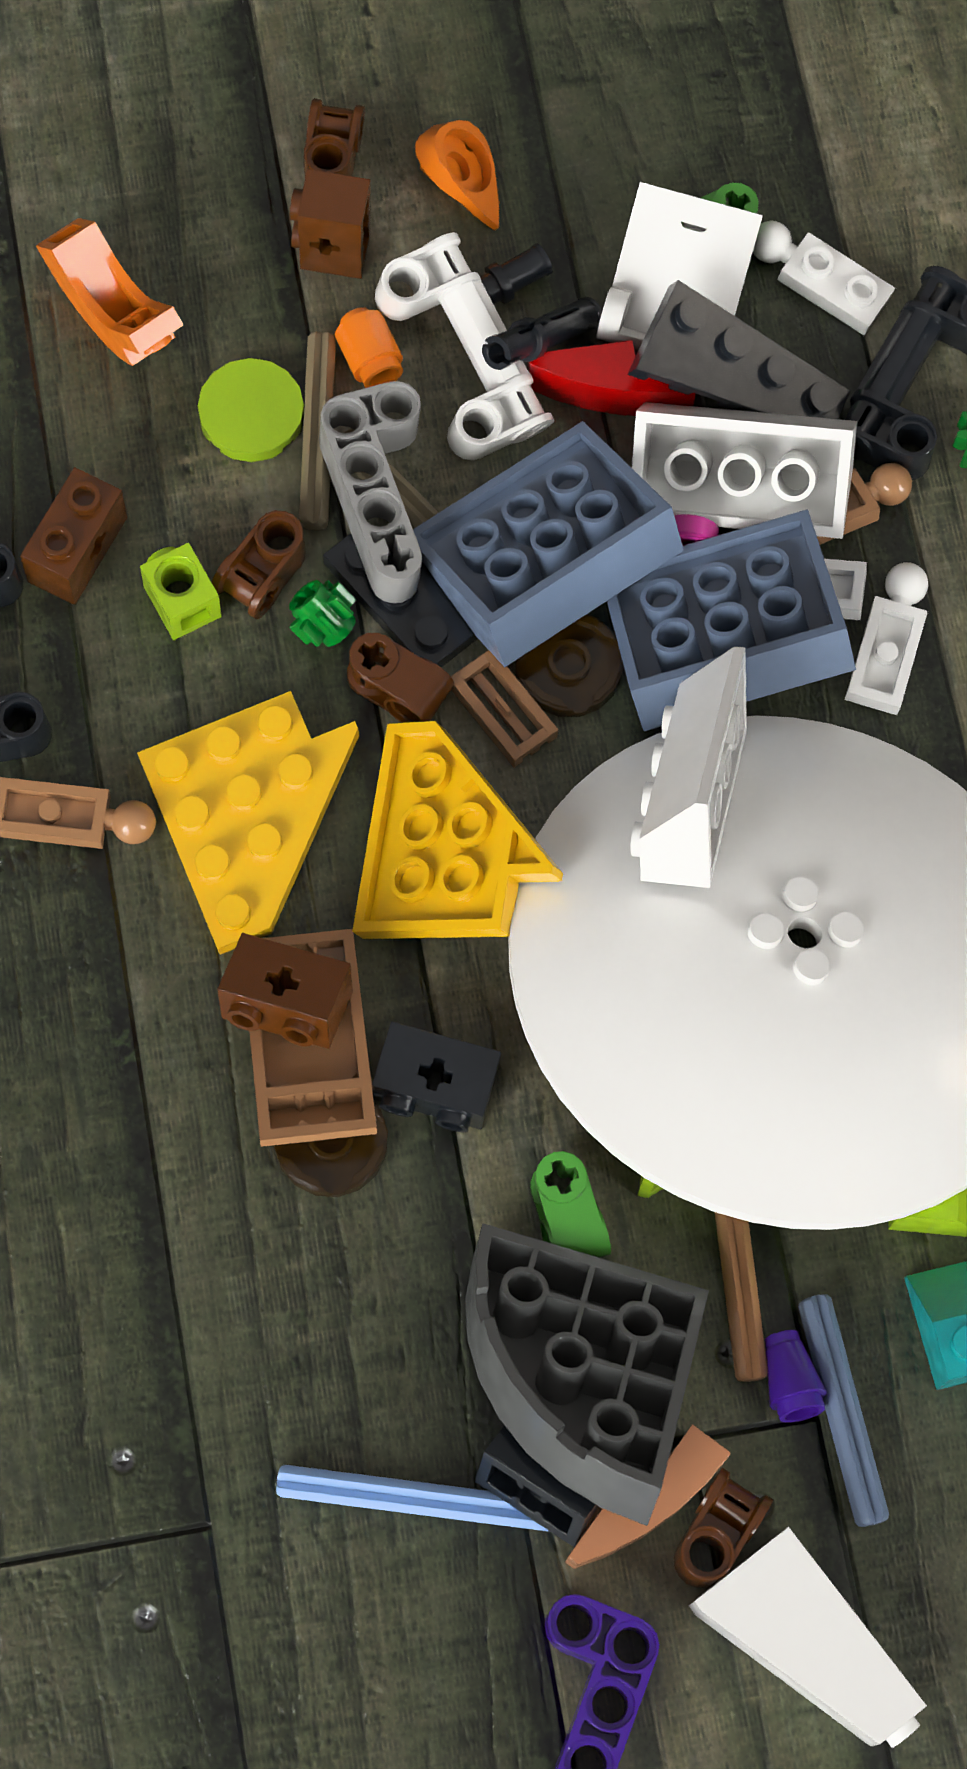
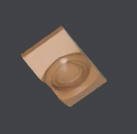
(315, 1089)

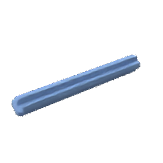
(399, 1496)

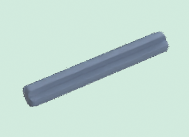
(843, 1411)

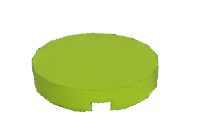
(251, 409)

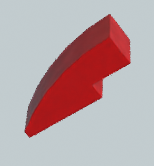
(598, 380)

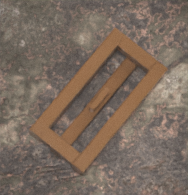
(529, 743)

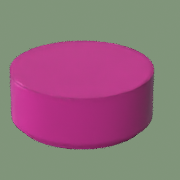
(695, 528)

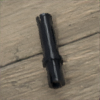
(531, 337)

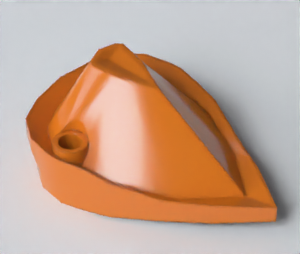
(462, 166)

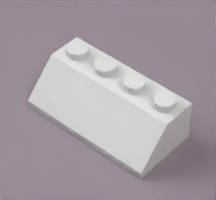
(746, 464)
(693, 775)

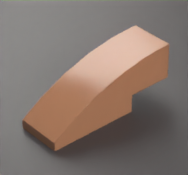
(687, 1472)

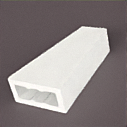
(808, 1636)

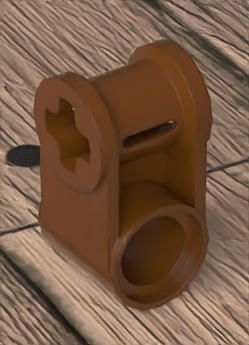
(333, 138)
(255, 571)
(403, 685)
(726, 1522)

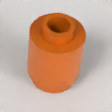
(369, 347)

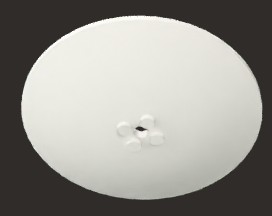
(717, 1046)

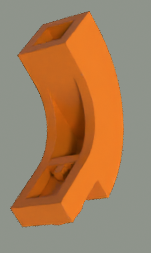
(105, 293)

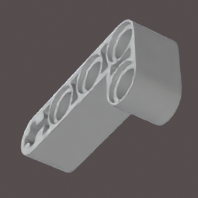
(377, 496)

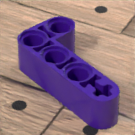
(606, 1672)

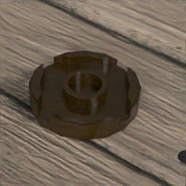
(573, 669)
(336, 1164)

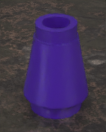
(792, 1378)

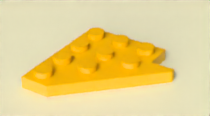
(246, 808)
(441, 845)

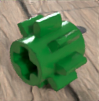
(322, 613)

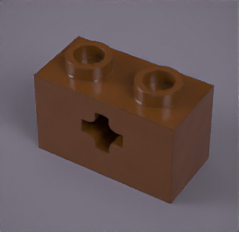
(332, 223)
(74, 536)
(285, 991)

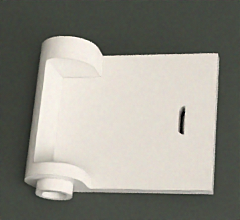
(664, 251)

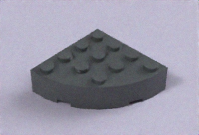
(583, 1363)

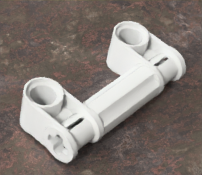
(443, 277)

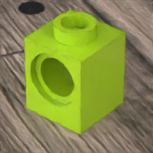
(184, 610)

